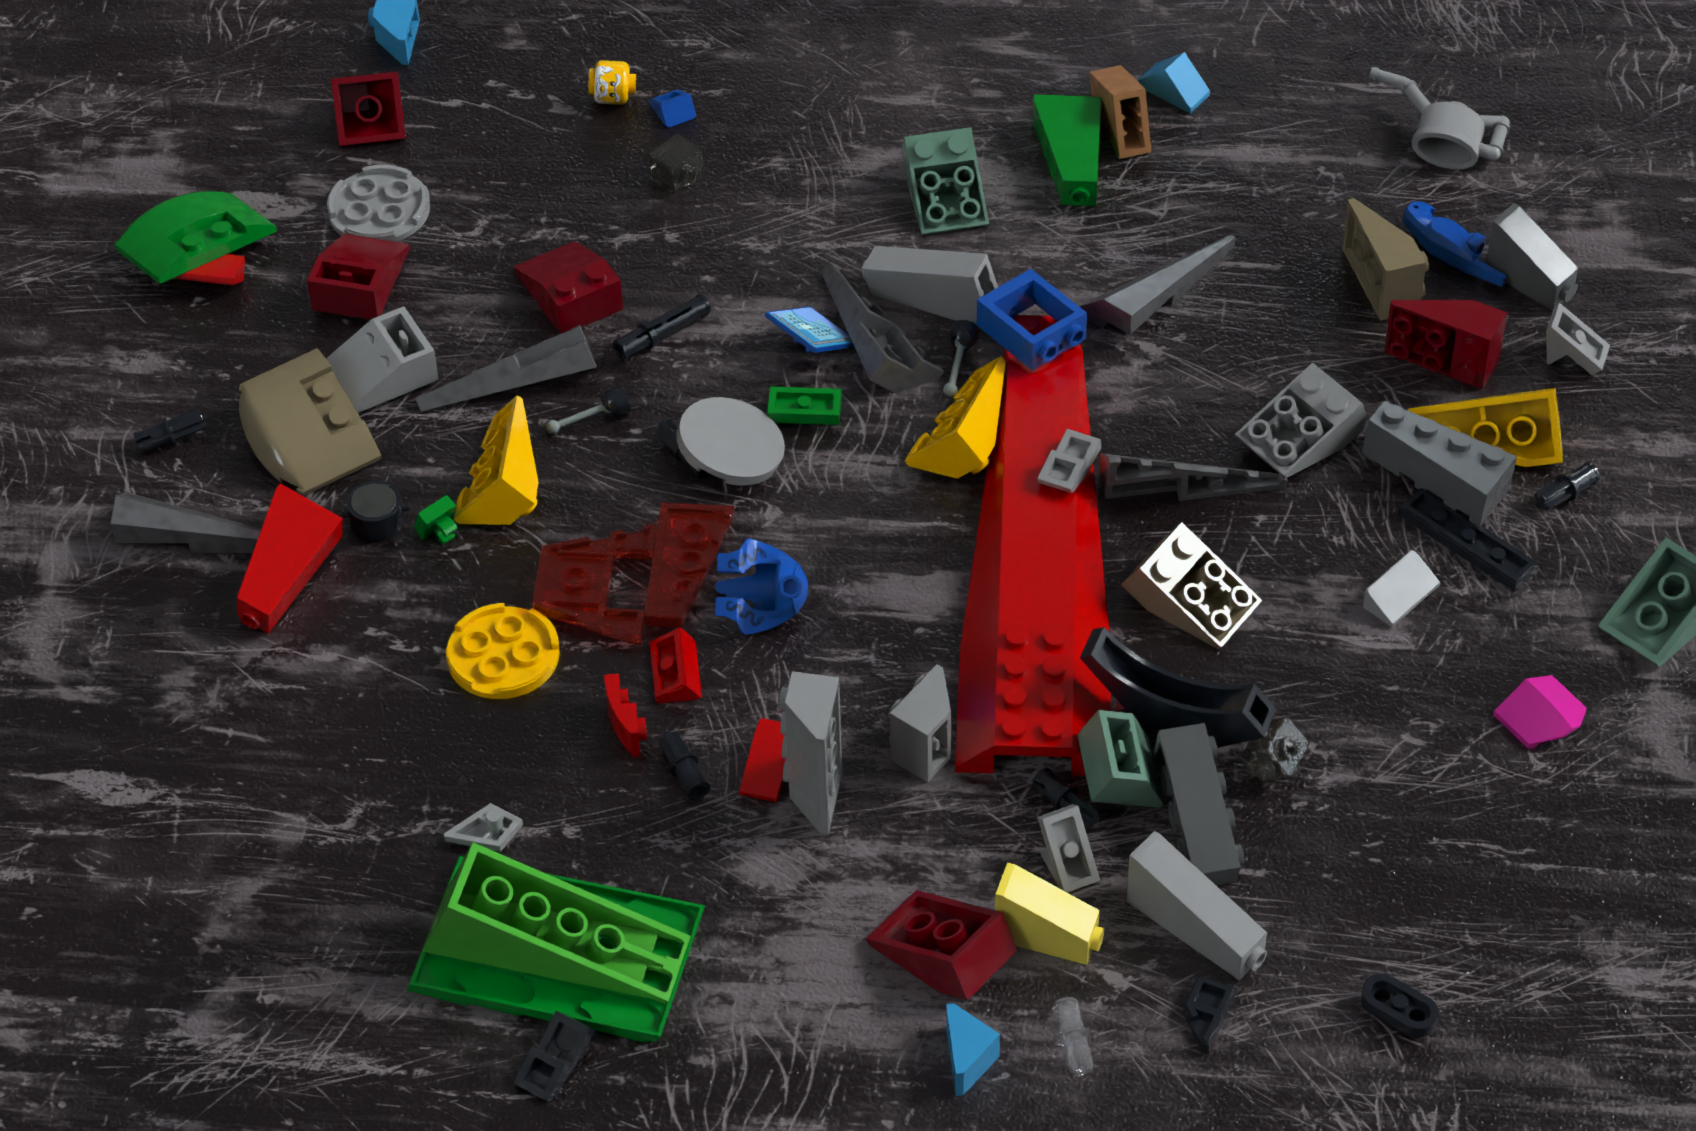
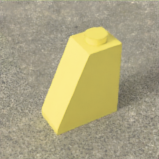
(1047, 917)

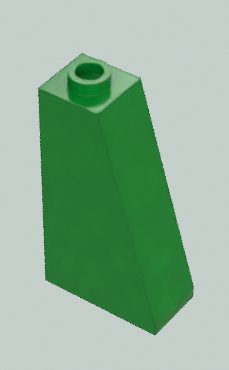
(1070, 142)

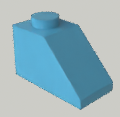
(395, 26)

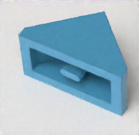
(1176, 82)
(971, 1047)

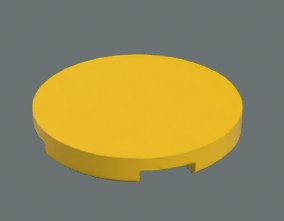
(502, 651)

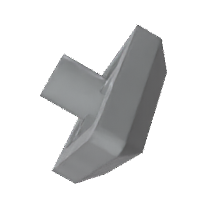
(487, 827)

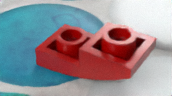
(624, 715)

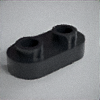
(1401, 1005)

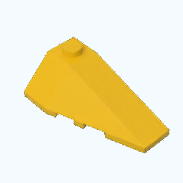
(1516, 422)
(965, 428)
(503, 475)

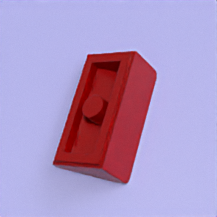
(223, 270)
(675, 667)

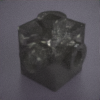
(1277, 753)

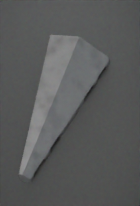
(1137, 300)
(877, 339)
(544, 361)
(152, 521)

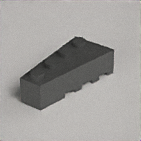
(1440, 460)
(1197, 801)

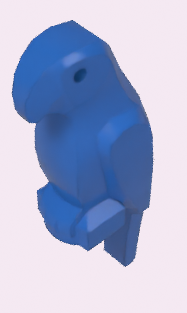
(1450, 242)

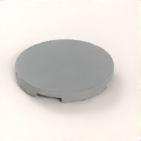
(379, 203)
(730, 440)

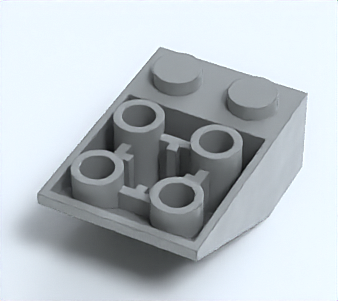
(384, 360)
(1304, 423)

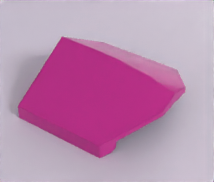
(1540, 711)

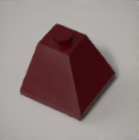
(368, 108)

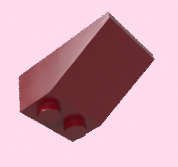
(572, 286)
(945, 942)

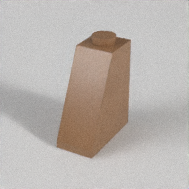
(1122, 110)

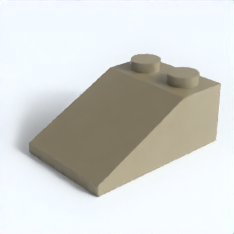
(1382, 258)

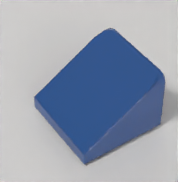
(673, 107)

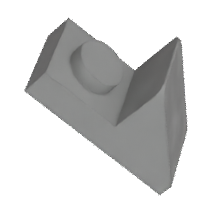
(1573, 338)
(1067, 849)

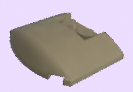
(304, 424)

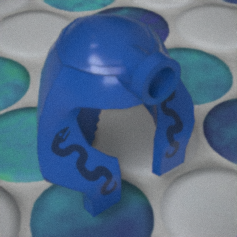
(775, 589)

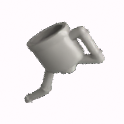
(1449, 131)

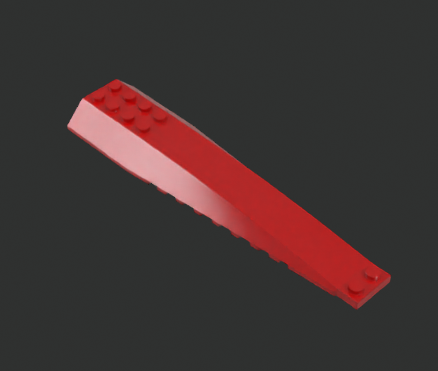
(1032, 580)

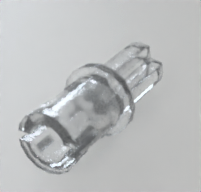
(1073, 1036)

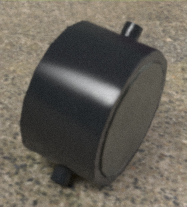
(375, 511)

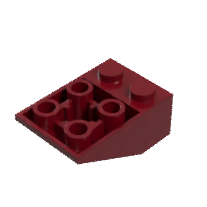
(355, 276)
(1447, 337)

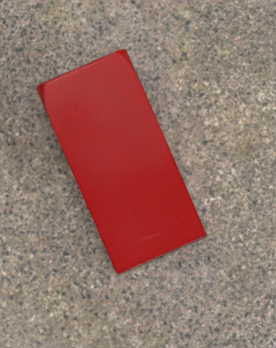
(765, 763)

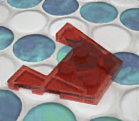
(577, 579)

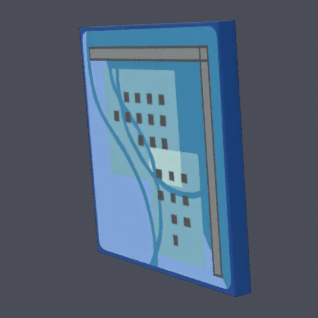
(810, 329)

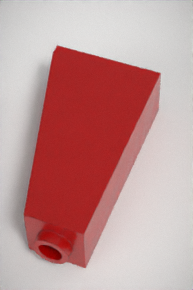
(286, 556)

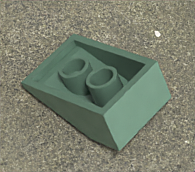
(1658, 606)

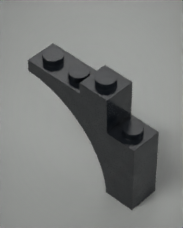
(1170, 700)

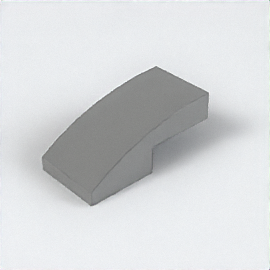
(1070, 461)

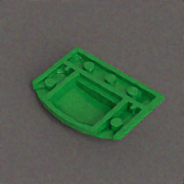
(190, 233)

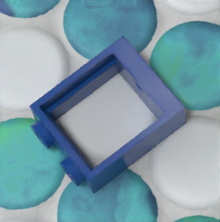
(1015, 296)

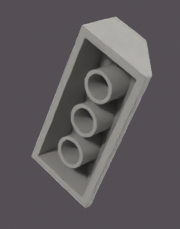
(812, 745)

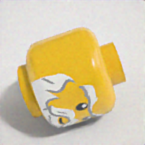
(611, 82)

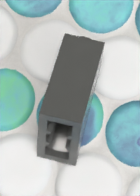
(1531, 259)

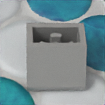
(922, 726)

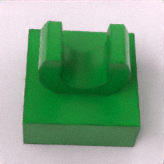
(437, 520)

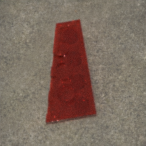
(682, 557)

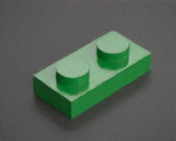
(805, 405)

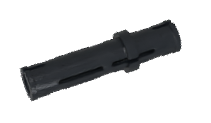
(651, 332)

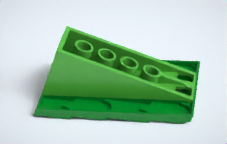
(554, 945)

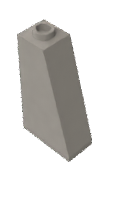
(930, 279)
(1193, 907)

